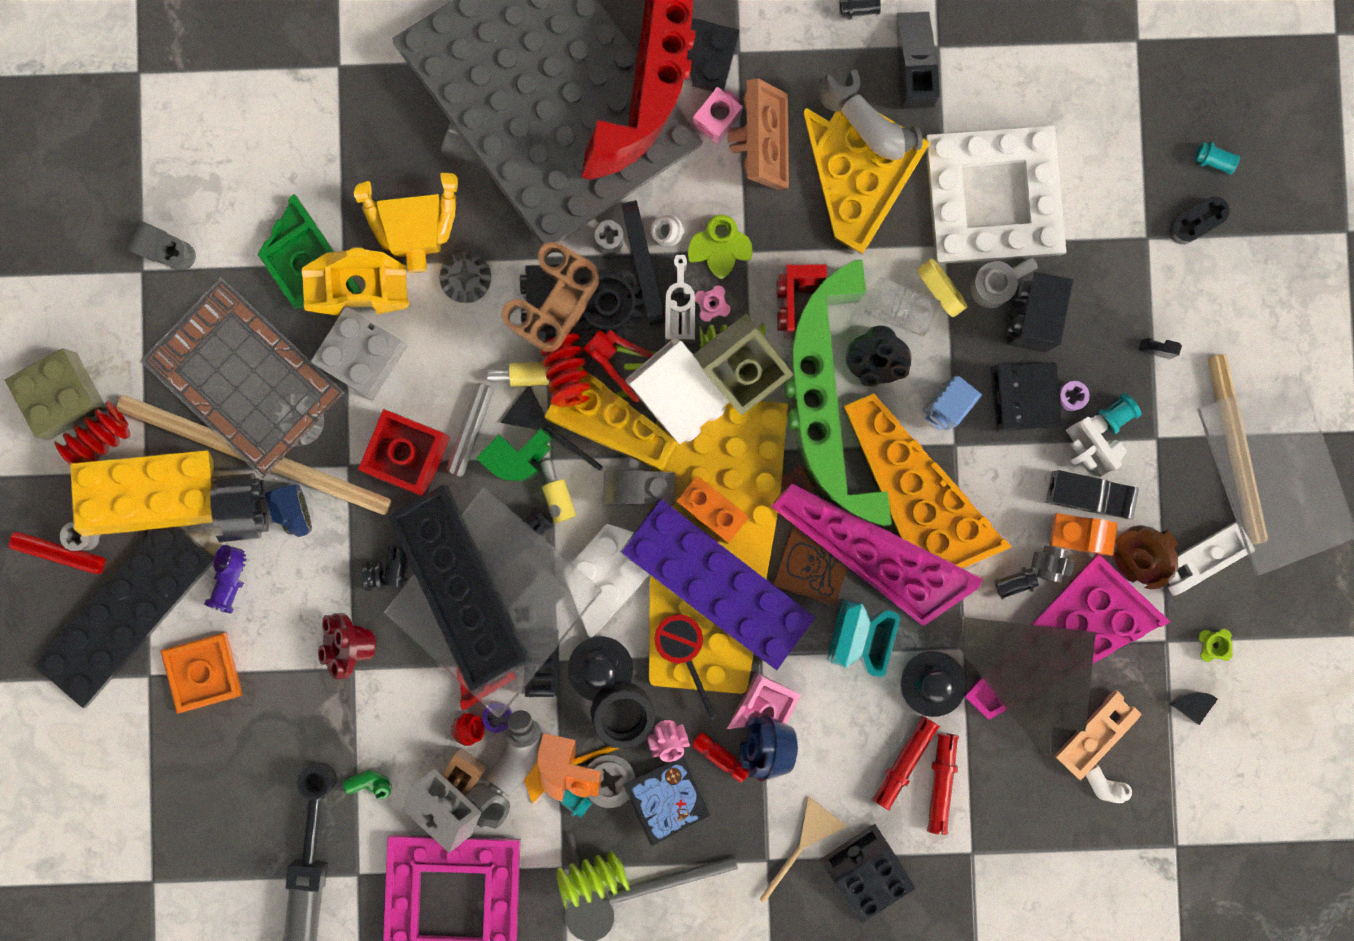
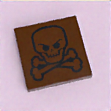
(809, 569)

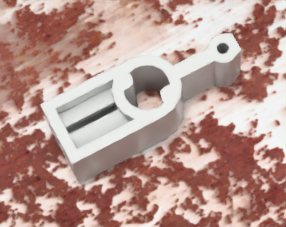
(673, 311)

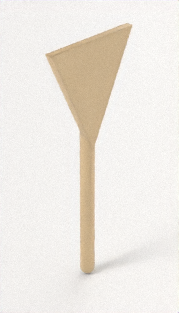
(816, 825)

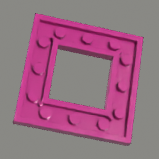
(412, 854)

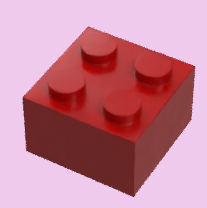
(404, 453)

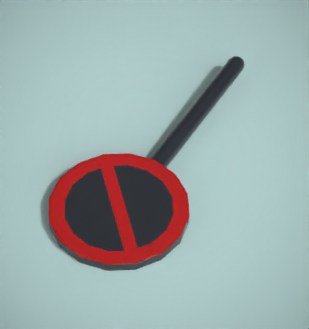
(679, 641)

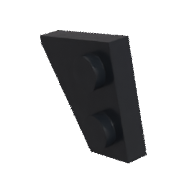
(711, 54)

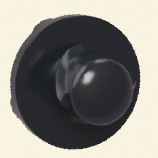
(878, 357)
(599, 665)
(933, 683)

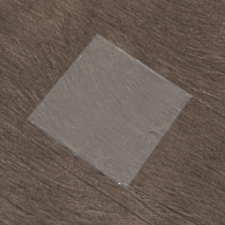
(535, 583)

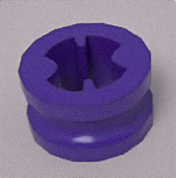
(501, 726)

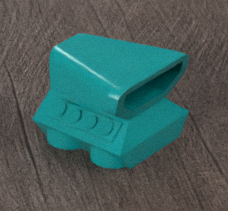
(863, 638)

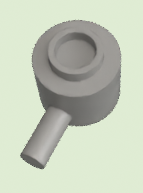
(998, 282)

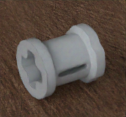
(599, 234)
(69, 533)

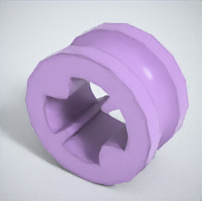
(1083, 391)

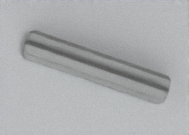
(470, 429)

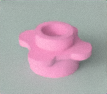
(716, 295)

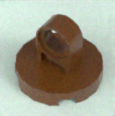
(1147, 556)

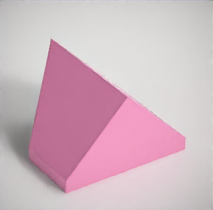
(764, 698)

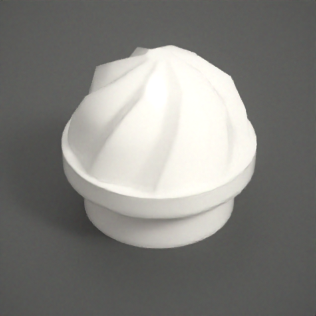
(667, 230)

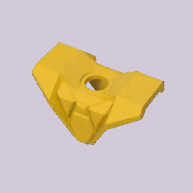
(327, 277)

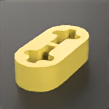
(942, 287)

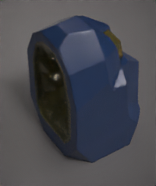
(289, 509)

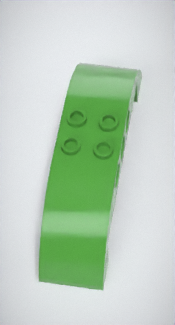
(813, 345)

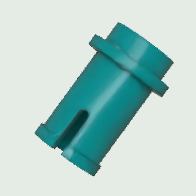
(1215, 157)
(575, 804)

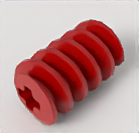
(563, 373)
(95, 437)

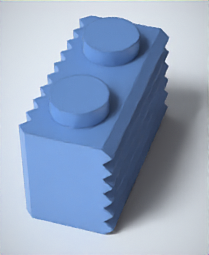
(950, 404)

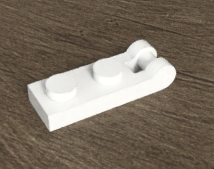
(1208, 557)

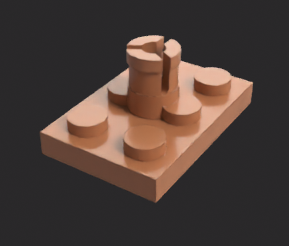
(764, 135)

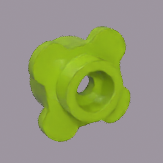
(1224, 649)

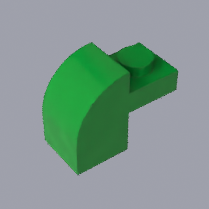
(510, 464)

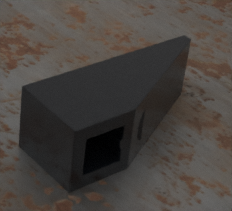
(917, 61)

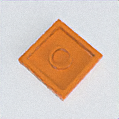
(201, 672)

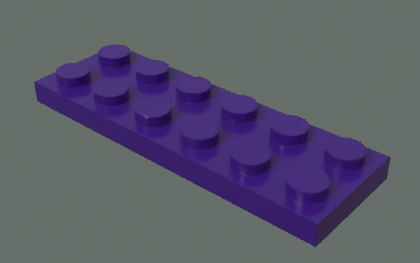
(717, 584)

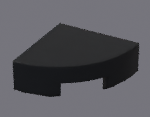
(1166, 350)
(1194, 705)

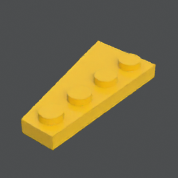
(615, 425)

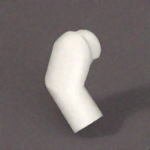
(1107, 789)

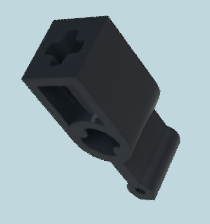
(1092, 494)

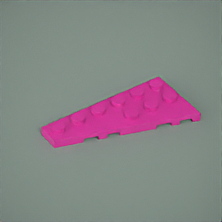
(896, 568)

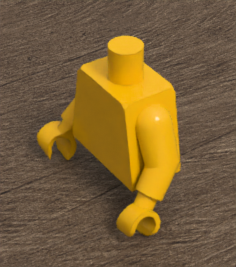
(411, 224)

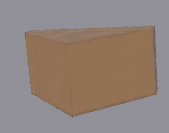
(464, 771)

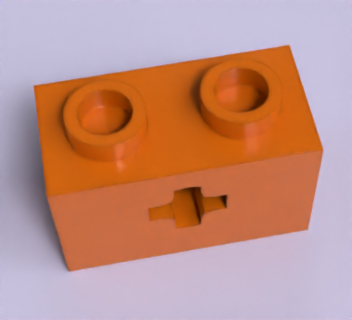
(712, 509)

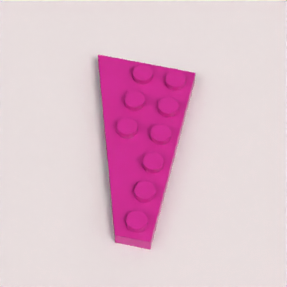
(1095, 602)

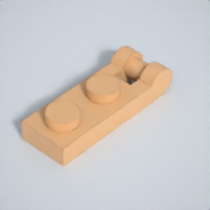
(1101, 733)

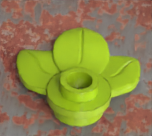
(717, 250)

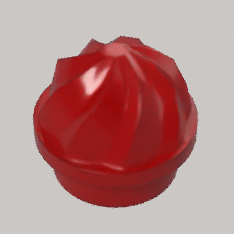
(467, 729)

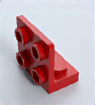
(805, 280)

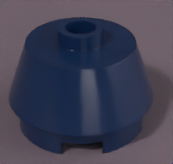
(769, 748)

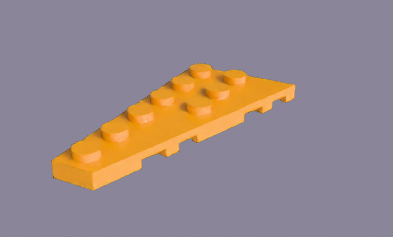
(922, 497)

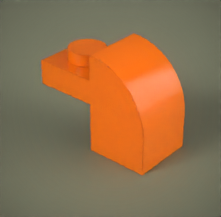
(1083, 534)
(559, 774)

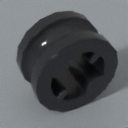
(372, 576)

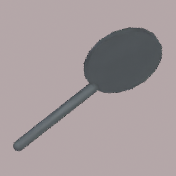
(592, 919)

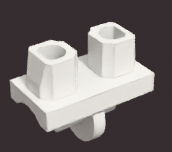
(1093, 448)

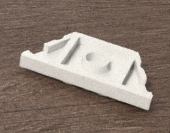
(611, 572)

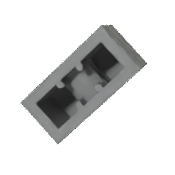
(441, 810)

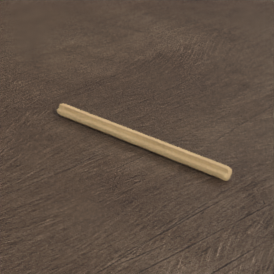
(284, 467)

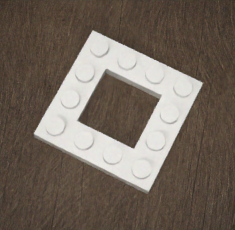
(1045, 227)

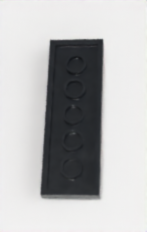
(459, 588)
(124, 613)

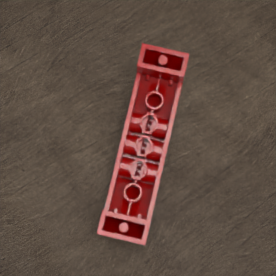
(656, 88)

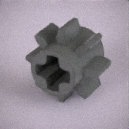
(1052, 564)

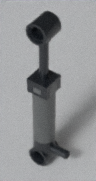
(308, 876)

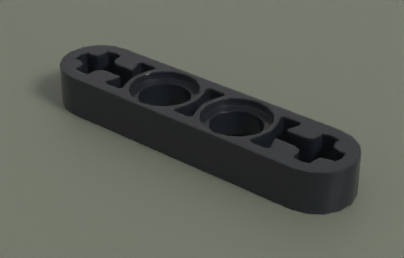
(643, 262)

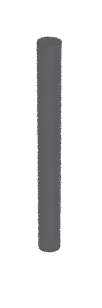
(674, 880)

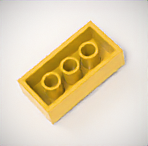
(142, 493)

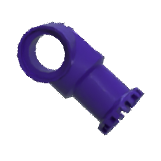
(226, 578)

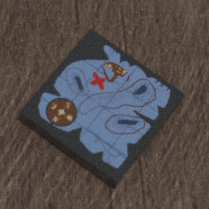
(666, 800)

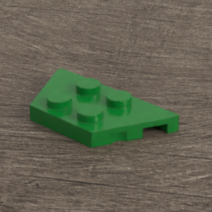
(292, 245)

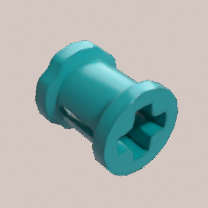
(1120, 413)

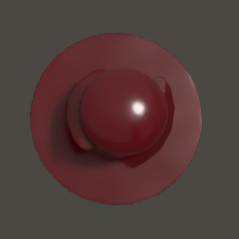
(344, 645)

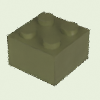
(743, 364)
(55, 394)

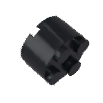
(238, 507)

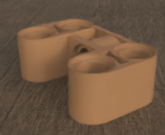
(564, 303)

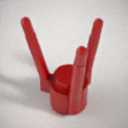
(601, 349)

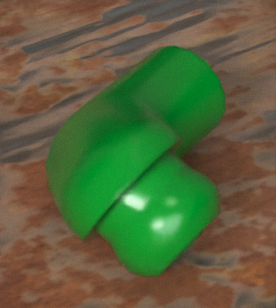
(370, 780)

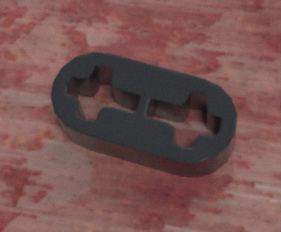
(1203, 226)

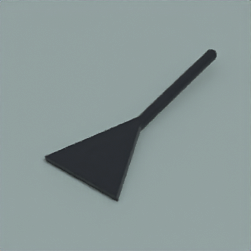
(529, 414)

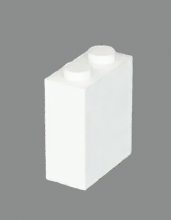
(677, 391)

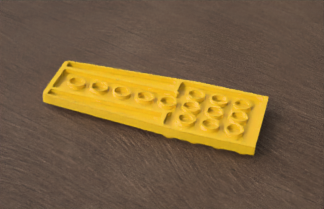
(744, 464)

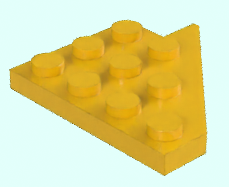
(855, 179)

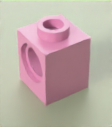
(712, 127)

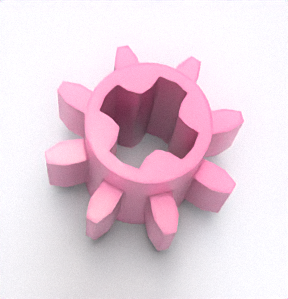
(668, 740)

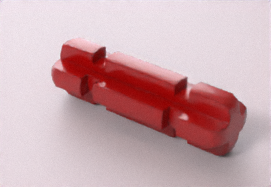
(720, 757)

